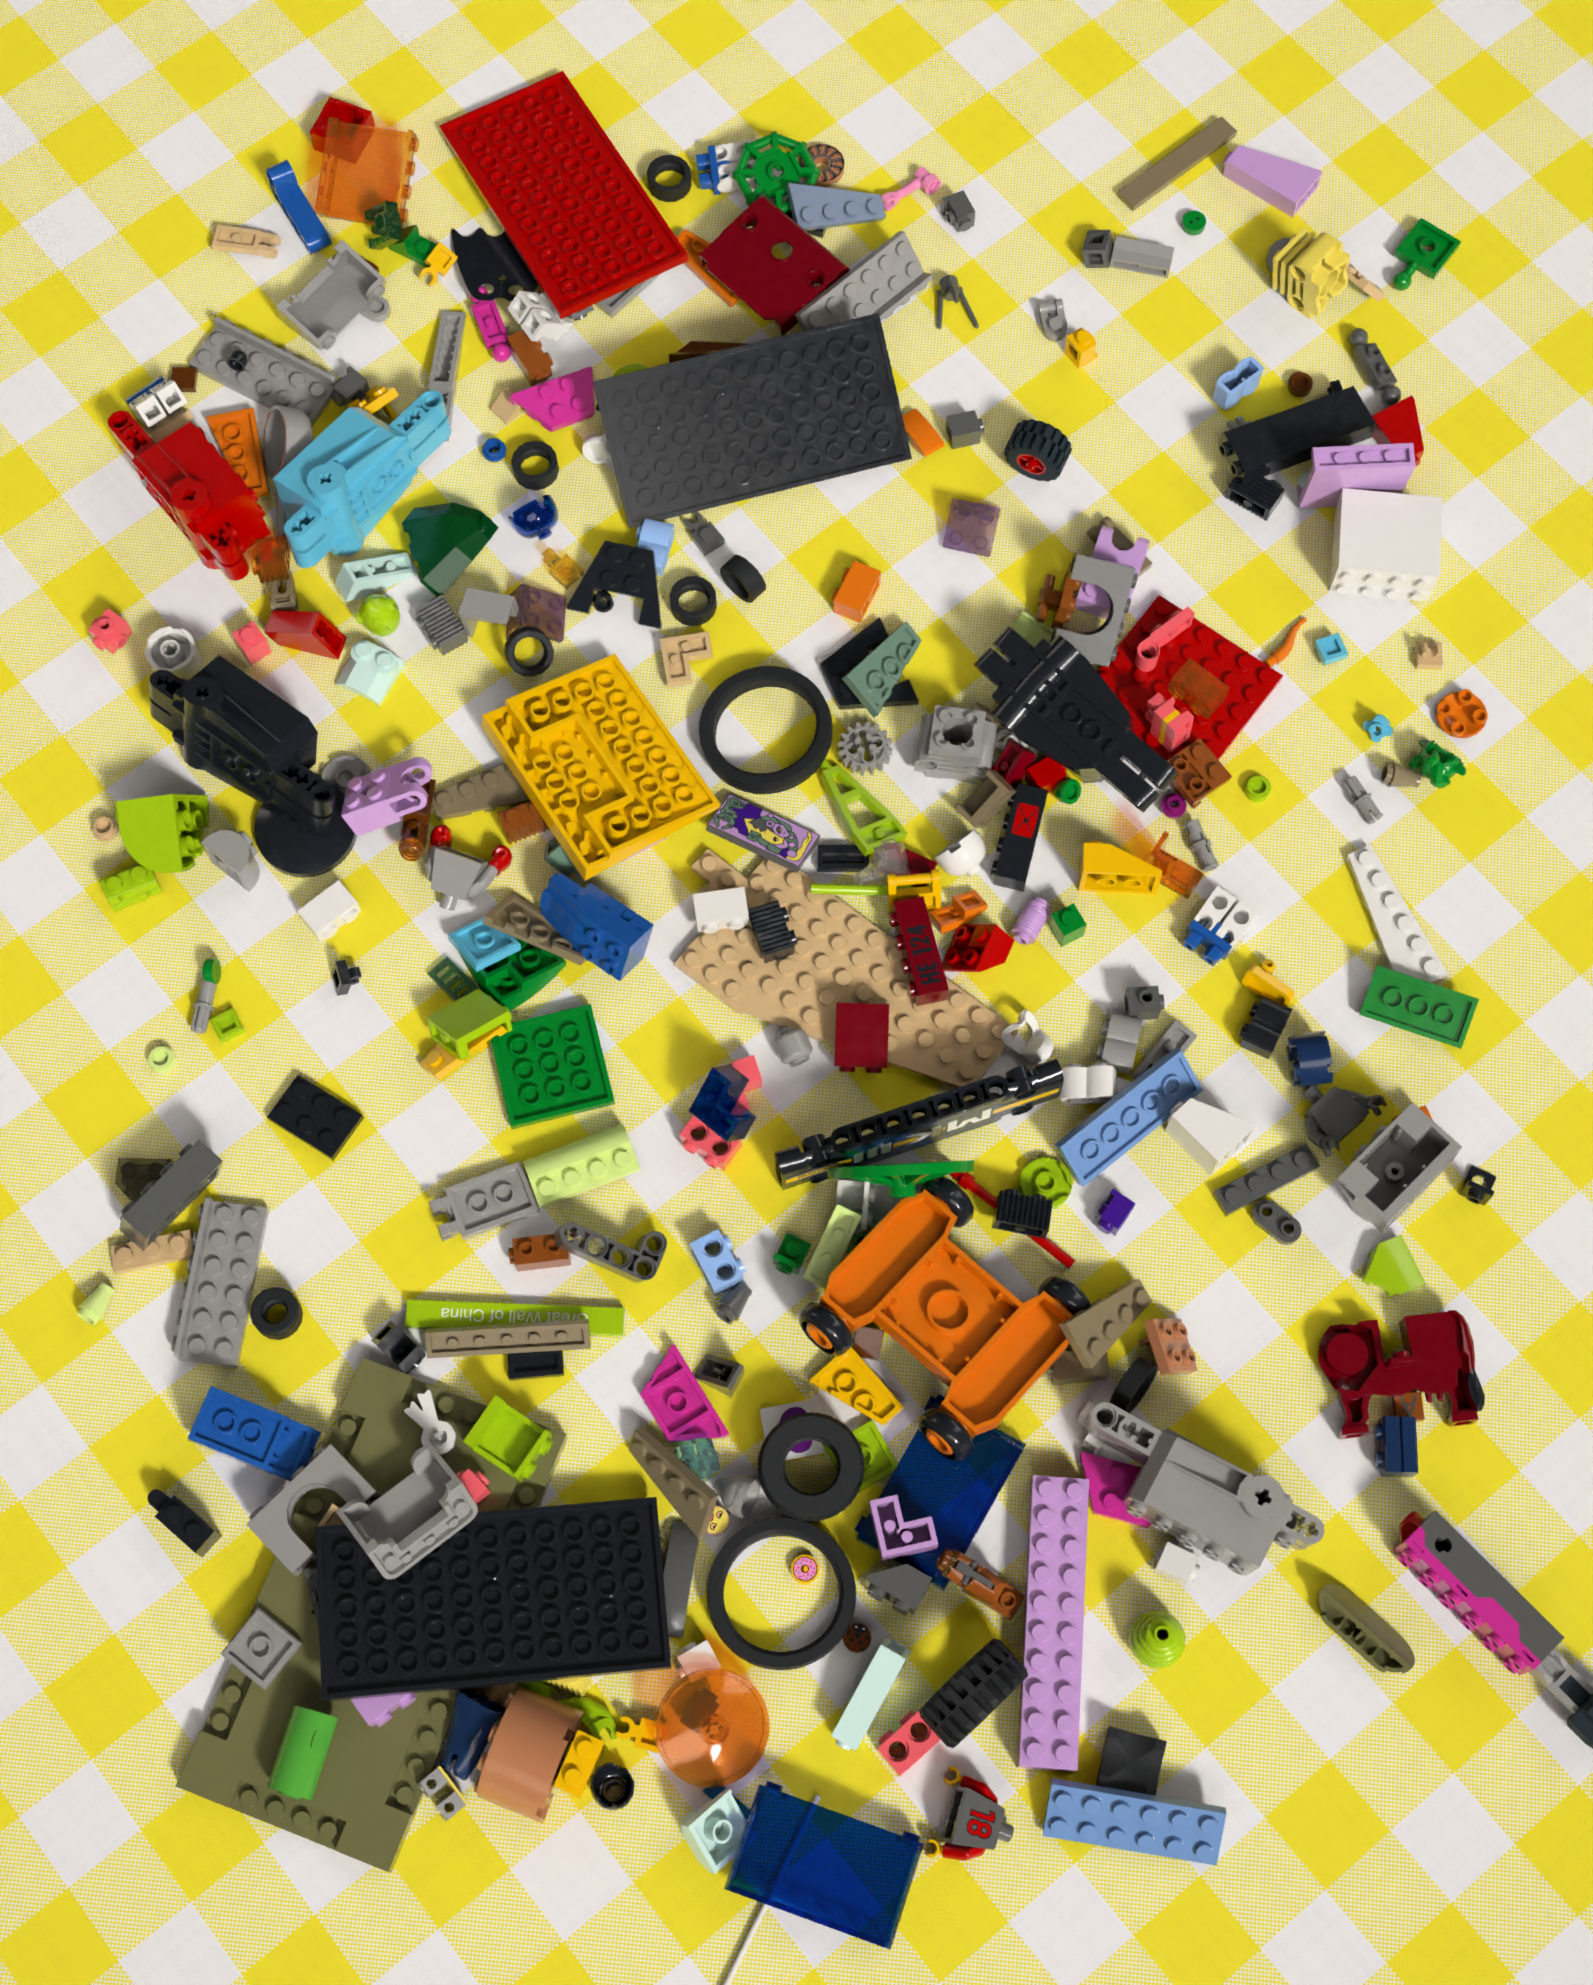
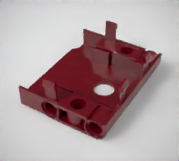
(771, 285)

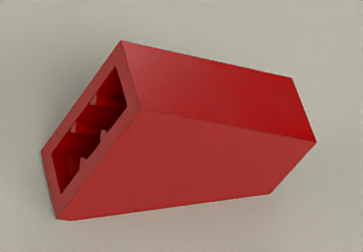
(1399, 425)
(305, 632)

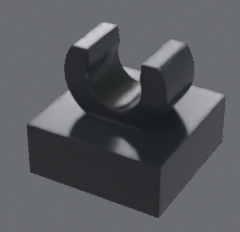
(344, 977)

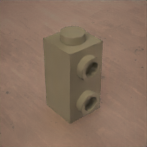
(1069, 1369)

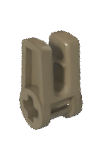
(283, 601)

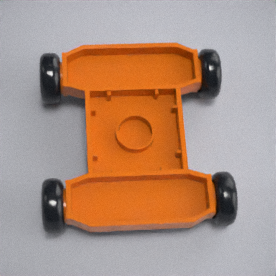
(945, 1315)

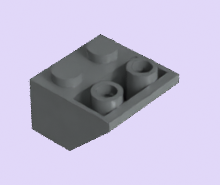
(899, 1585)

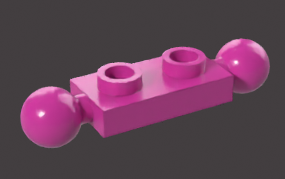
(491, 326)

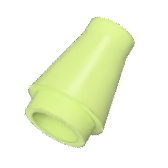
(95, 1305)

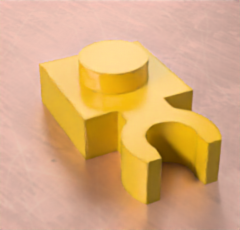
(439, 262)
(643, 1733)

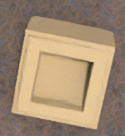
(504, 409)

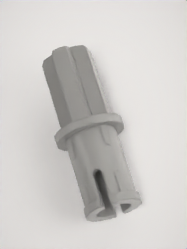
(1362, 799)
(203, 1007)

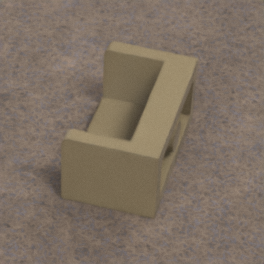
(986, 800)

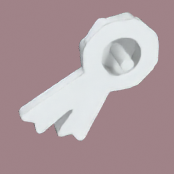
(436, 1432)

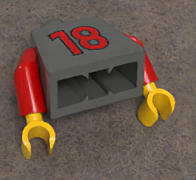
(971, 1821)

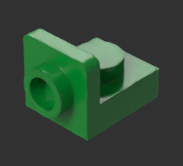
(791, 1254)

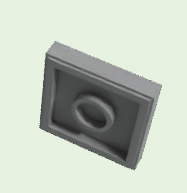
(261, 1648)

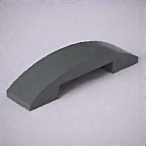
(678, 1576)

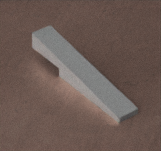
(447, 357)

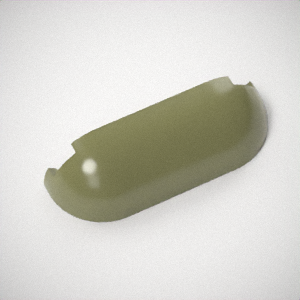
(1364, 1630)

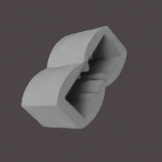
(1120, 1042)

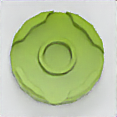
(1046, 1178)

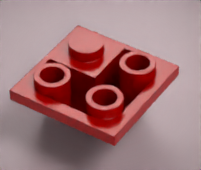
(977, 948)

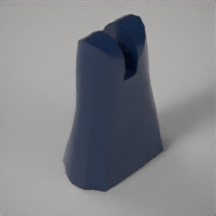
(469, 1731)

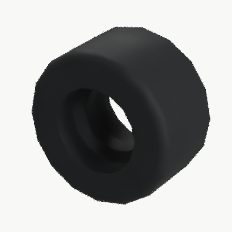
(288, 1325)

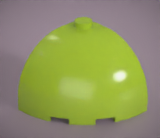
(164, 830)

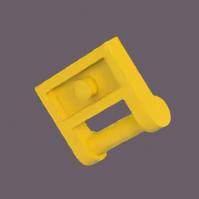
(930, 893)

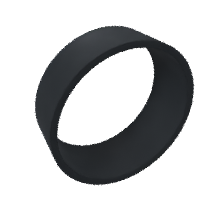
(1134, 1384)

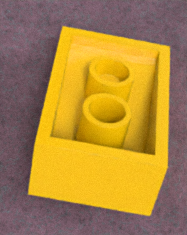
(1114, 870)

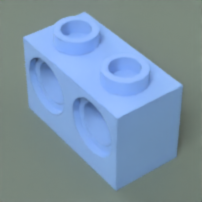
(712, 1264)

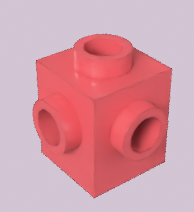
(110, 631)

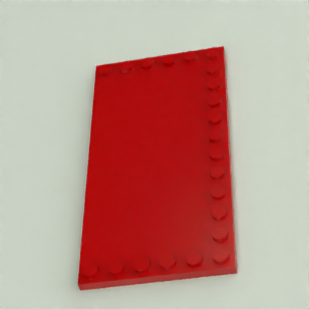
(563, 194)

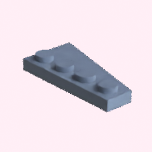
(829, 207)

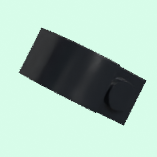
(399, 1347)

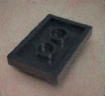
(315, 1117)

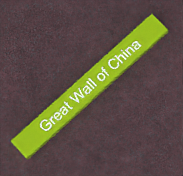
(443, 1314)

